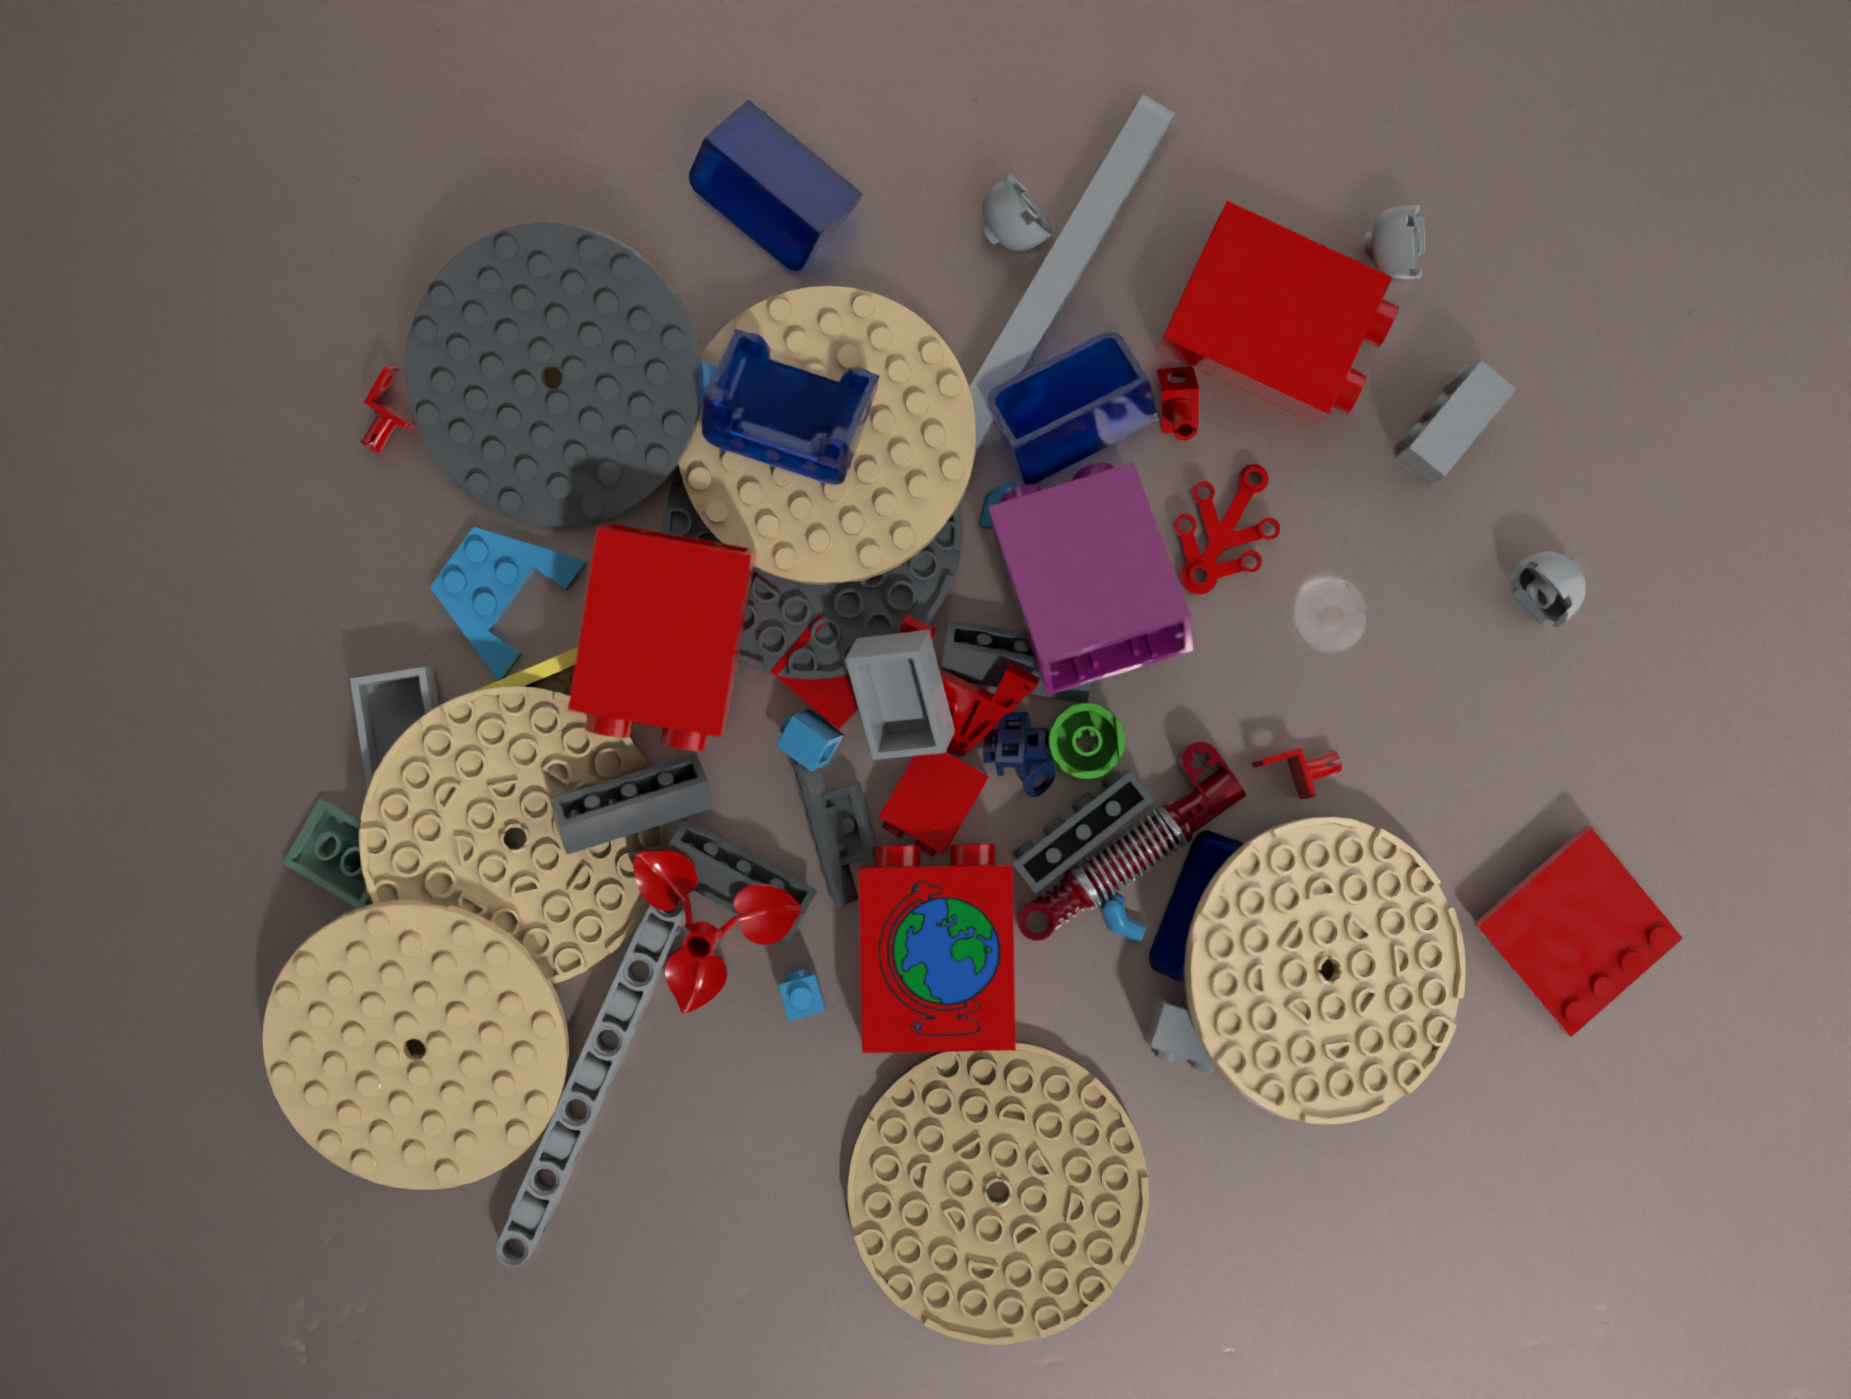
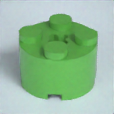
(1099, 724)

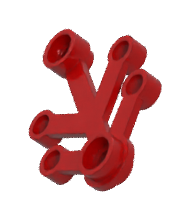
(1222, 535)

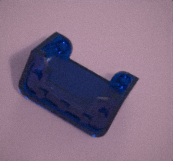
(786, 412)

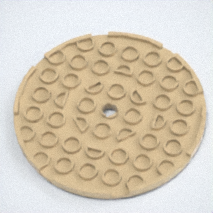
(906, 464)
(493, 765)
(1255, 955)
(430, 976)
(1012, 1264)

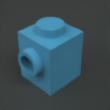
(809, 739)
(802, 994)

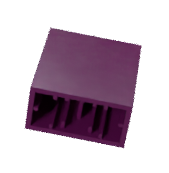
(1090, 576)

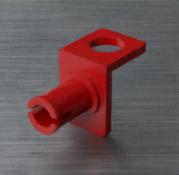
(1179, 402)
(387, 416)
(1305, 770)

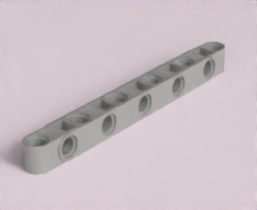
(589, 1083)

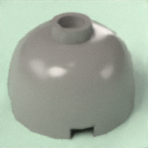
(1013, 217)
(1397, 242)
(1549, 586)

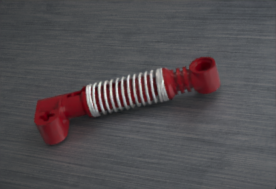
(1168, 827)

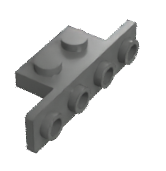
(840, 830)

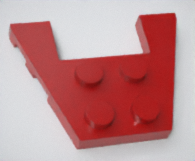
(973, 708)

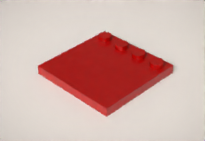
(1578, 931)

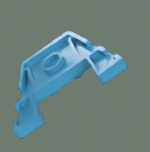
(484, 581)

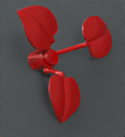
(693, 970)

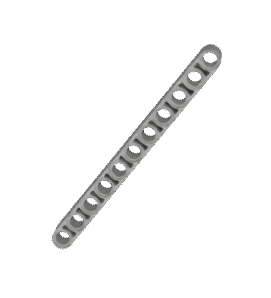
(1070, 254)

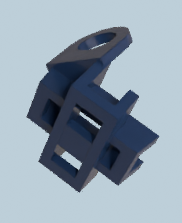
(1030, 759)

